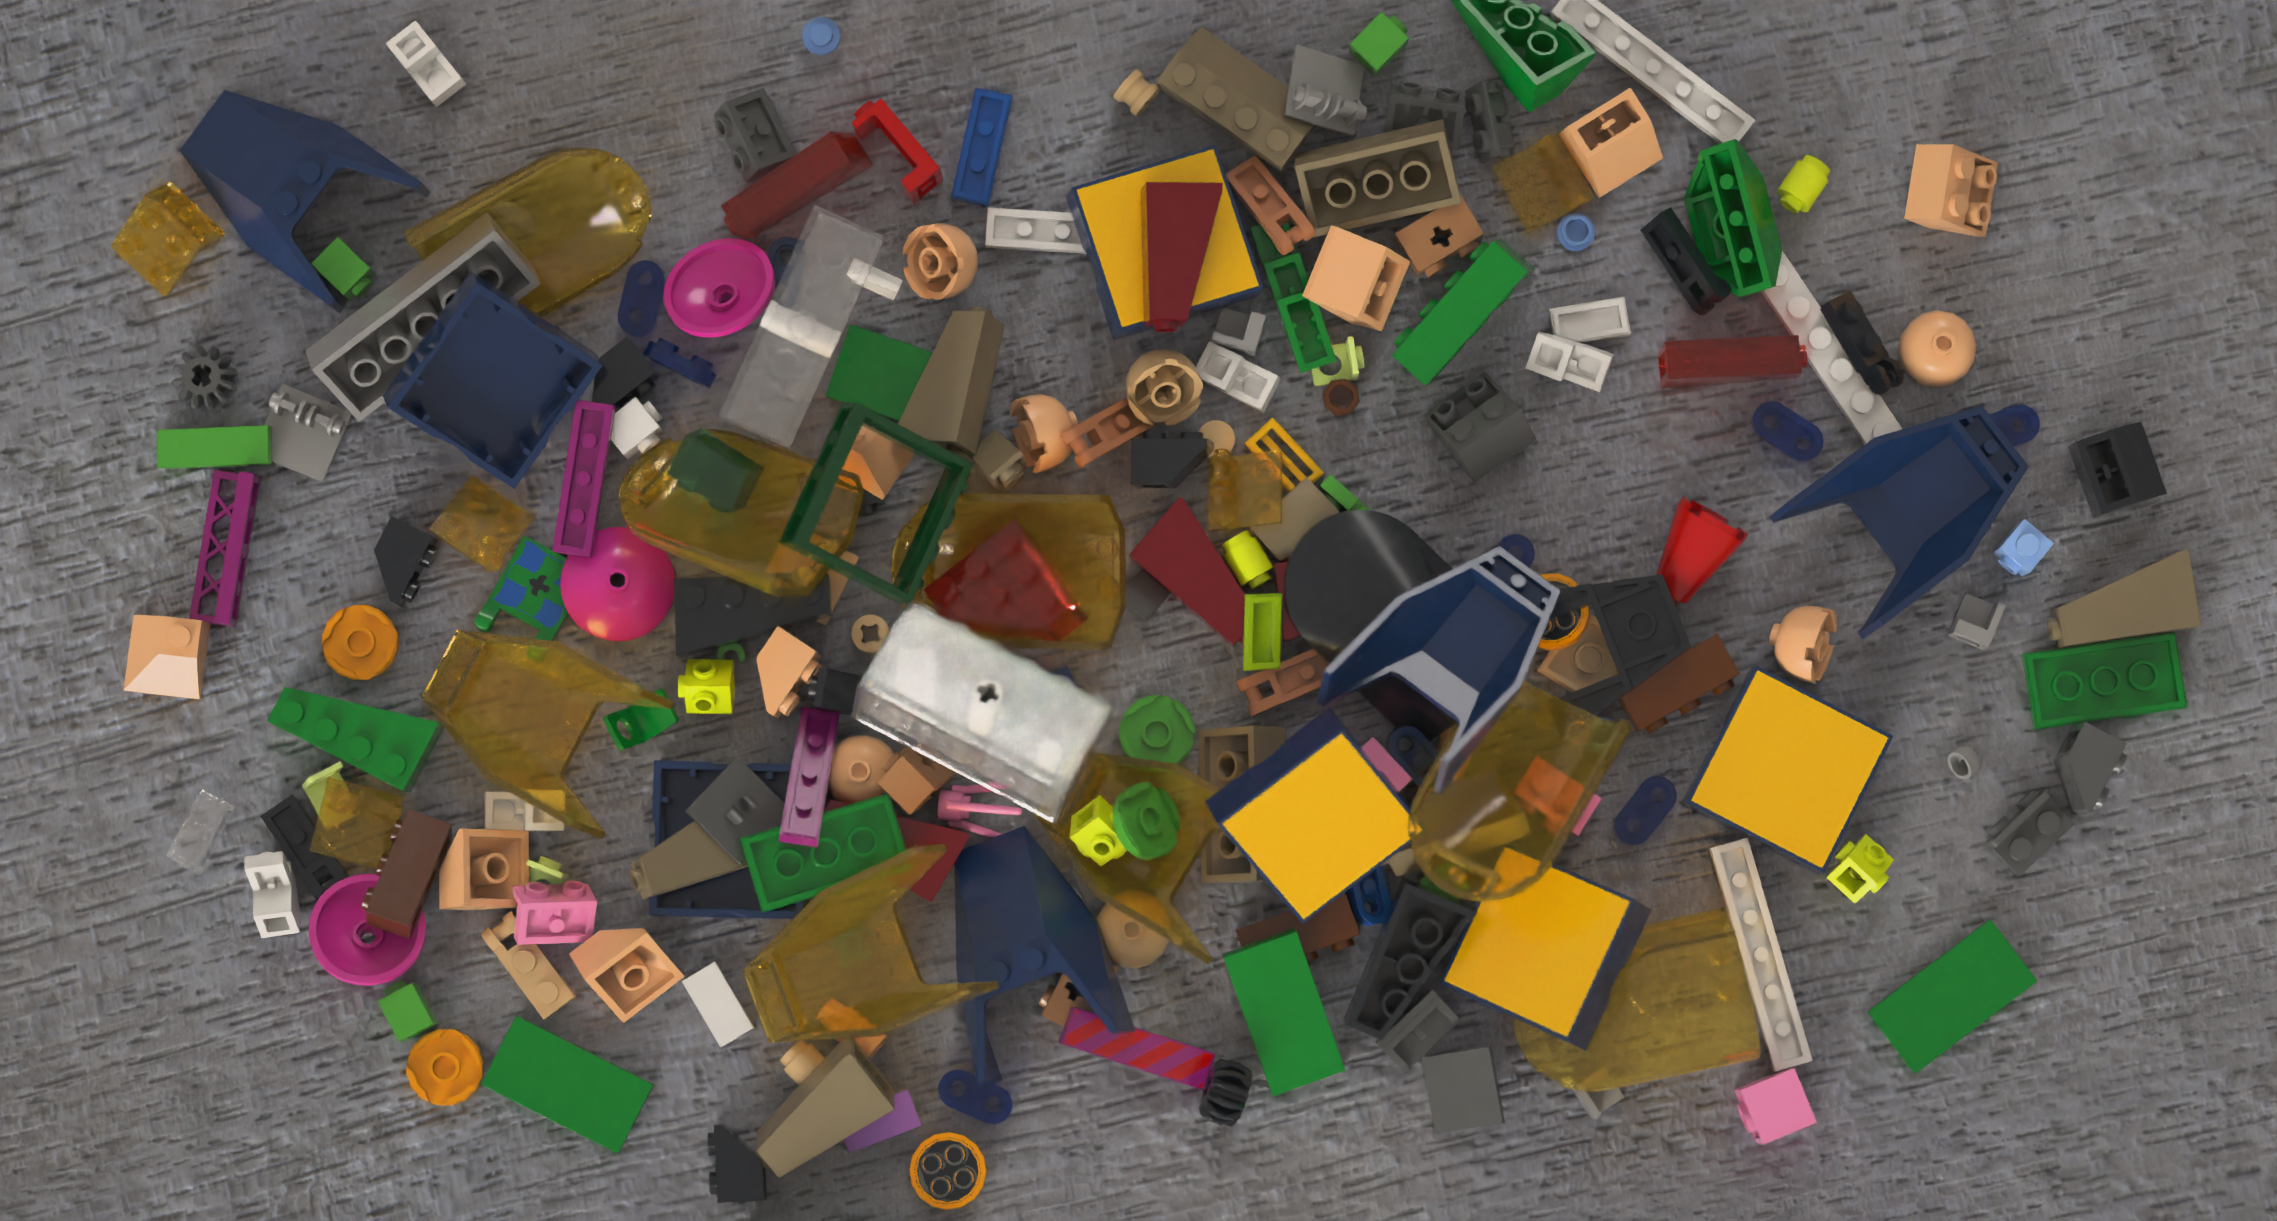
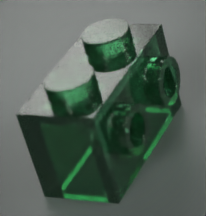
(715, 471)

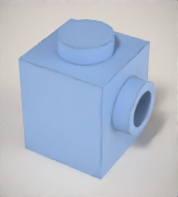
(2022, 548)

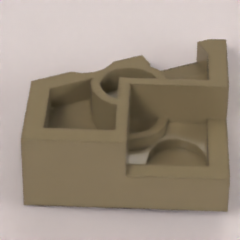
(1300, 511)

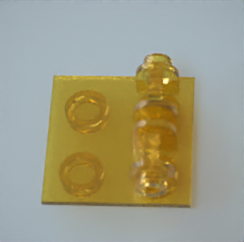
(1543, 182)
(1244, 490)
(481, 524)
(355, 823)

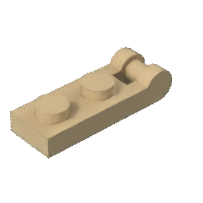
(529, 969)

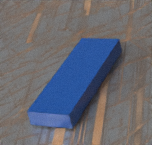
(981, 147)

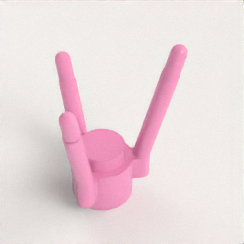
(955, 807)

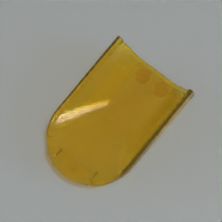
(569, 214)
(1074, 531)
(746, 540)
(1512, 797)
(1670, 1012)

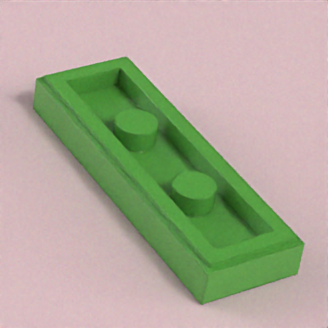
(214, 447)

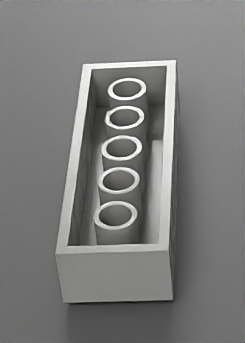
(376, 341)

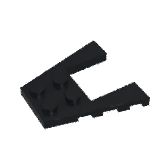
(1639, 631)

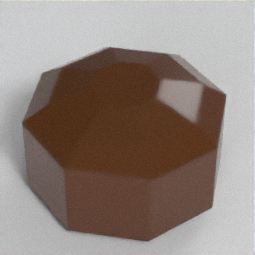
(1340, 397)

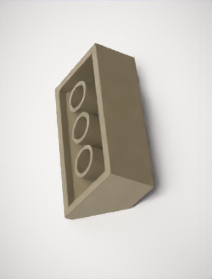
(1235, 99)
(1377, 177)
(1222, 758)

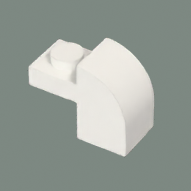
(273, 894)

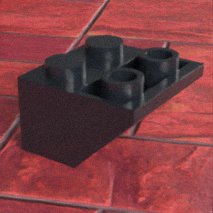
(2117, 469)

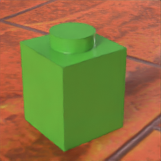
(1379, 43)
(344, 270)
(407, 1010)

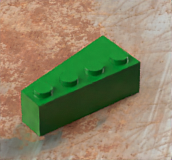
(1461, 311)
(370, 738)

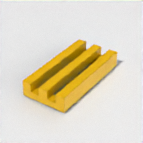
(1262, 435)

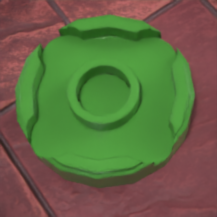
(1157, 730)
(1146, 821)

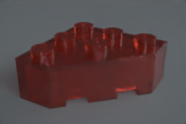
(1008, 590)

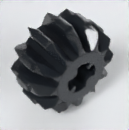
(1225, 1092)

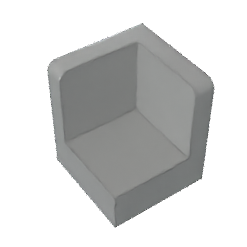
(1239, 331)
(1976, 621)
(1598, 1101)

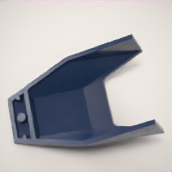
(270, 169)
(1922, 498)
(1457, 644)
(1020, 925)

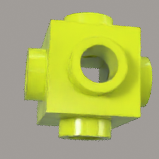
(708, 686)
(1094, 832)
(1860, 868)

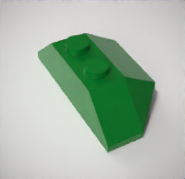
(1734, 219)

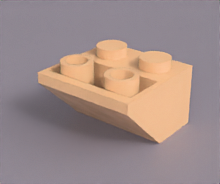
(1613, 142)
(1951, 189)
(1356, 279)
(783, 669)

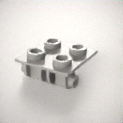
(1325, 91)
(305, 431)

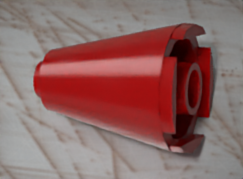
(1696, 548)

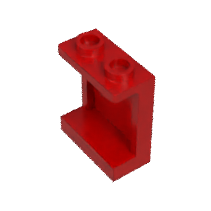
(925, 173)

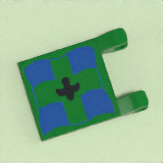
(528, 591)

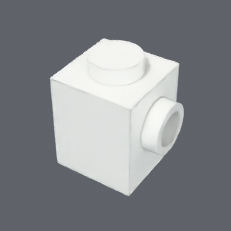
(636, 428)

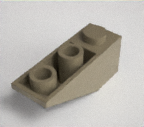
(999, 461)

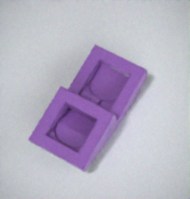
(899, 1120)

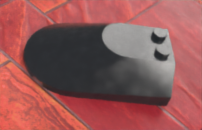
(1343, 580)

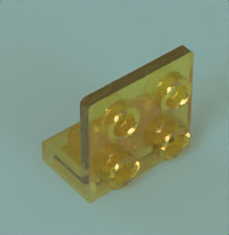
(165, 237)

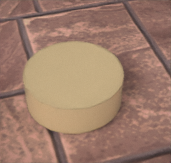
(1220, 434)

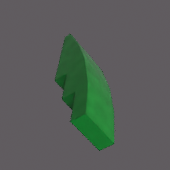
(1298, 314)

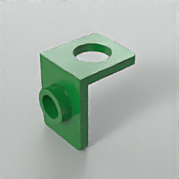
(640, 722)

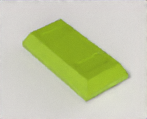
(1262, 631)

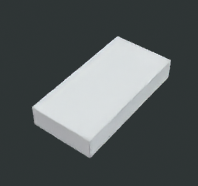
(1591, 320)
(718, 1004)

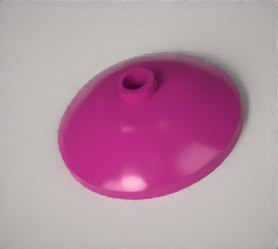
(710, 277)
(621, 611)
(337, 932)

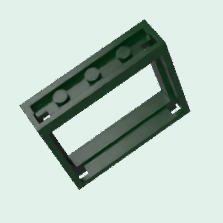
(825, 475)

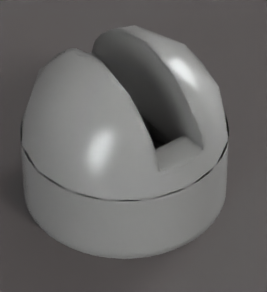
(1957, 765)

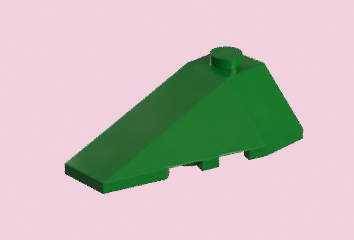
(1526, 47)

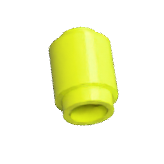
(1803, 184)
(1247, 560)

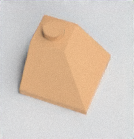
(877, 462)
(167, 656)
(484, 869)
(625, 969)

